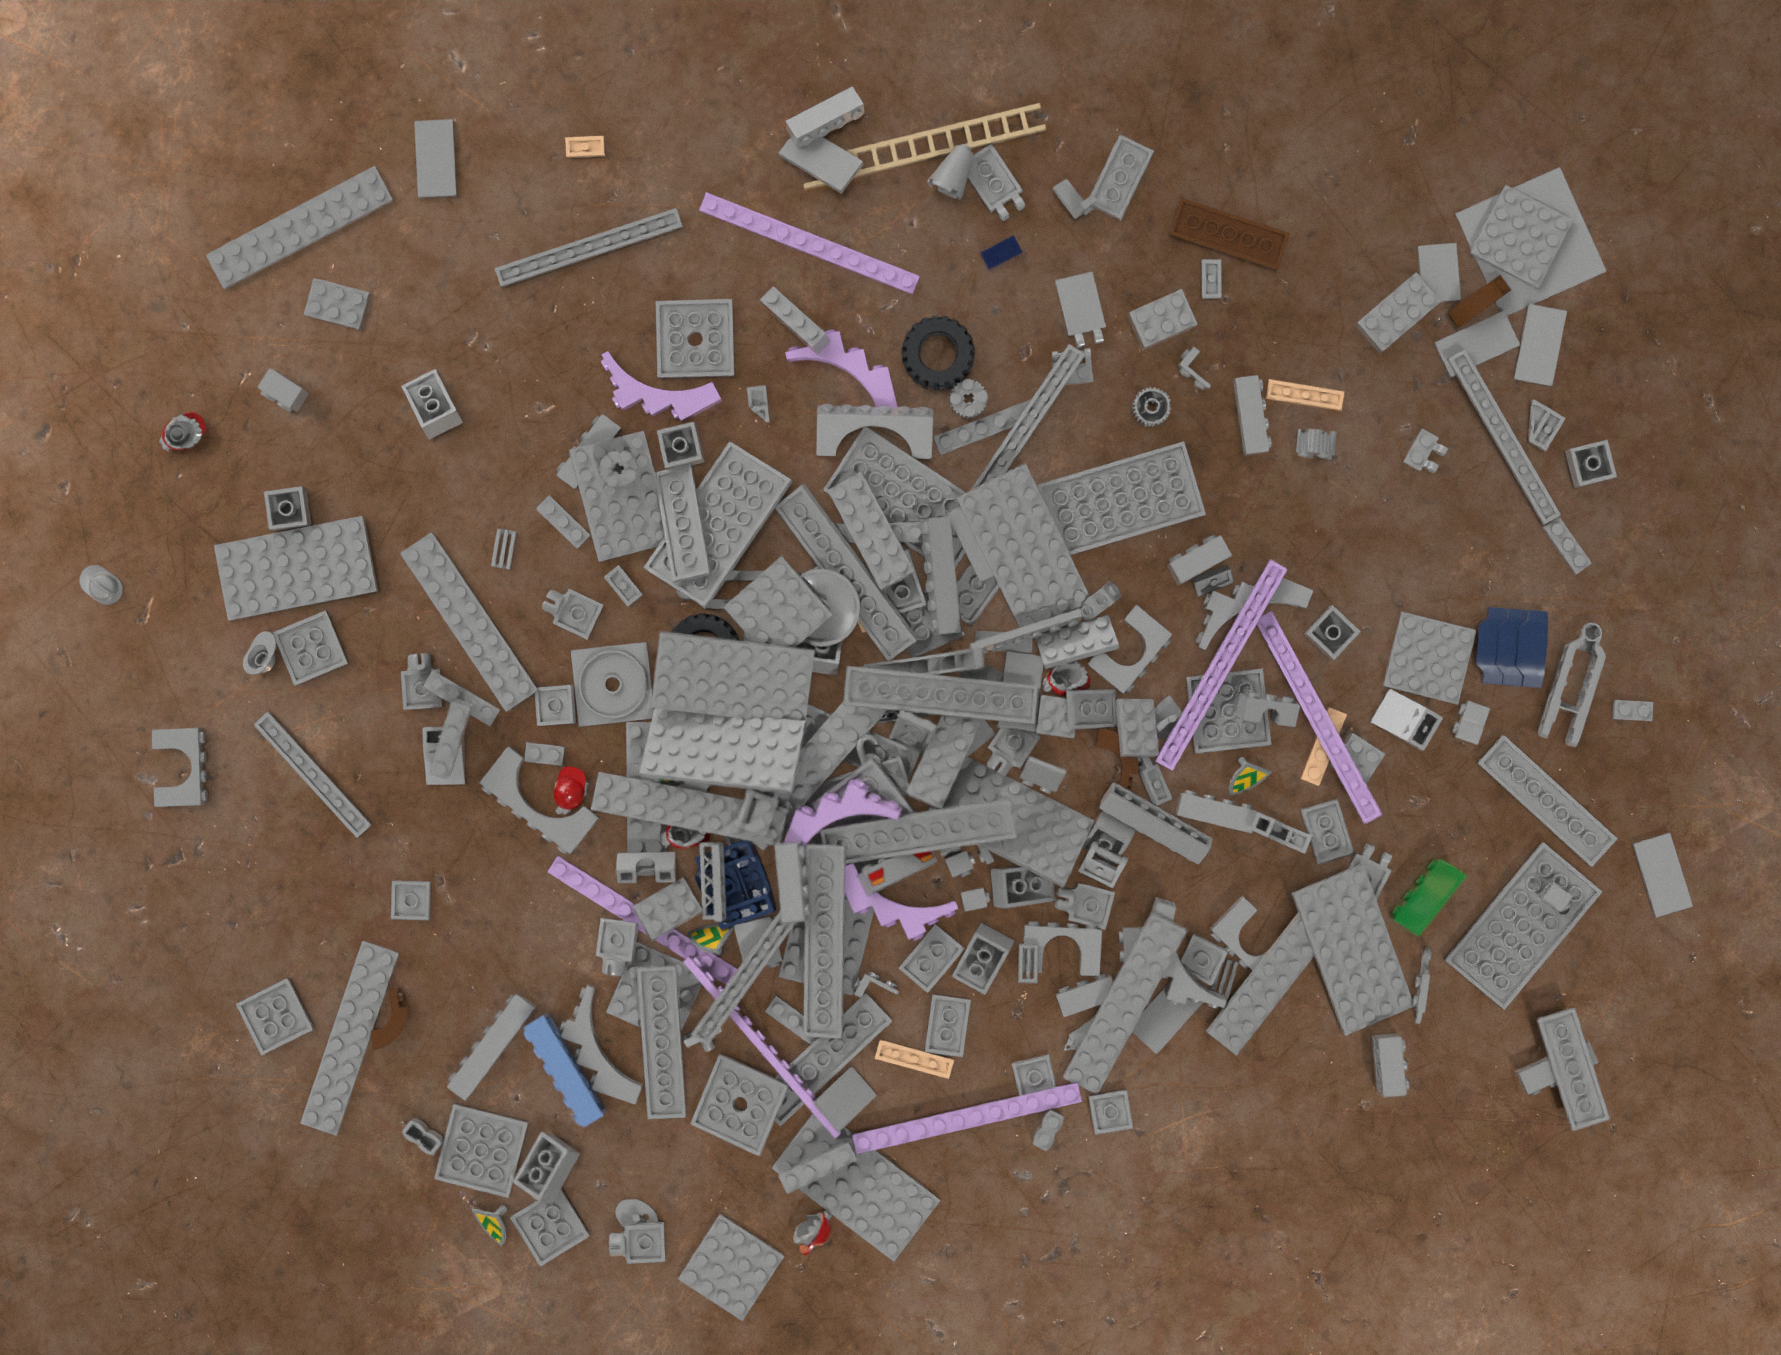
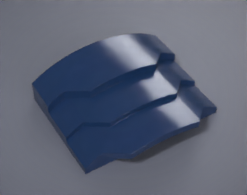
(1513, 647)
(746, 884)

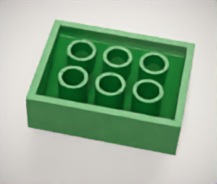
(1427, 897)

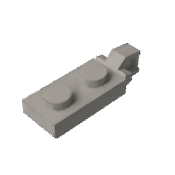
(1153, 781)

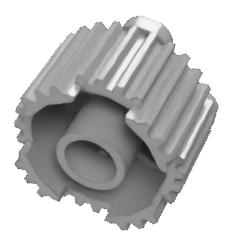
(966, 388)
(1152, 396)
(1316, 443)
(623, 459)

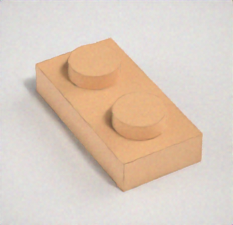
(585, 146)

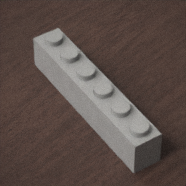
(940, 575)
(1156, 823)
(491, 1047)

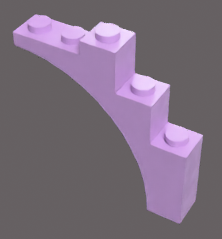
(854, 362)
(685, 403)
(831, 808)
(888, 911)

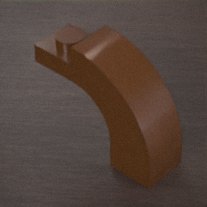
(1110, 740)

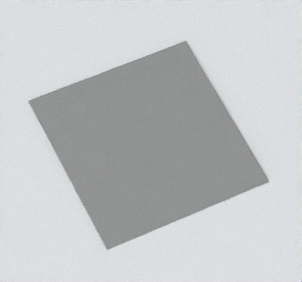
(1574, 261)

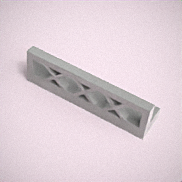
(717, 881)

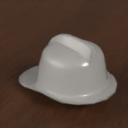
(101, 584)
(260, 655)

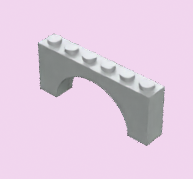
(911, 423)
(504, 783)

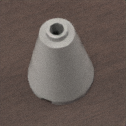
(953, 172)

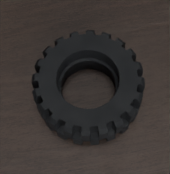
(944, 327)
(706, 623)

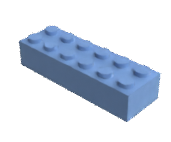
(562, 1066)

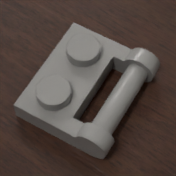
(1083, 372)
(762, 814)
(1100, 869)

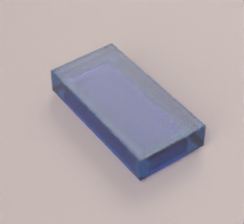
(1001, 252)

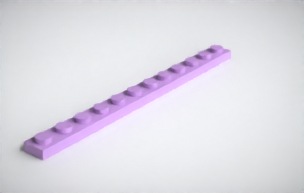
(809, 243)
(1221, 665)
(1318, 717)
(622, 908)
(758, 1040)
(966, 1118)

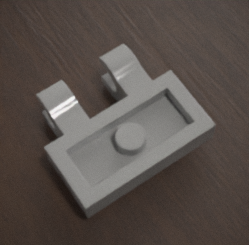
(1421, 450)

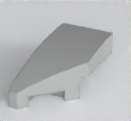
(758, 401)

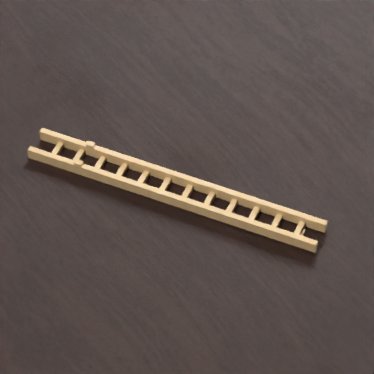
(946, 129)

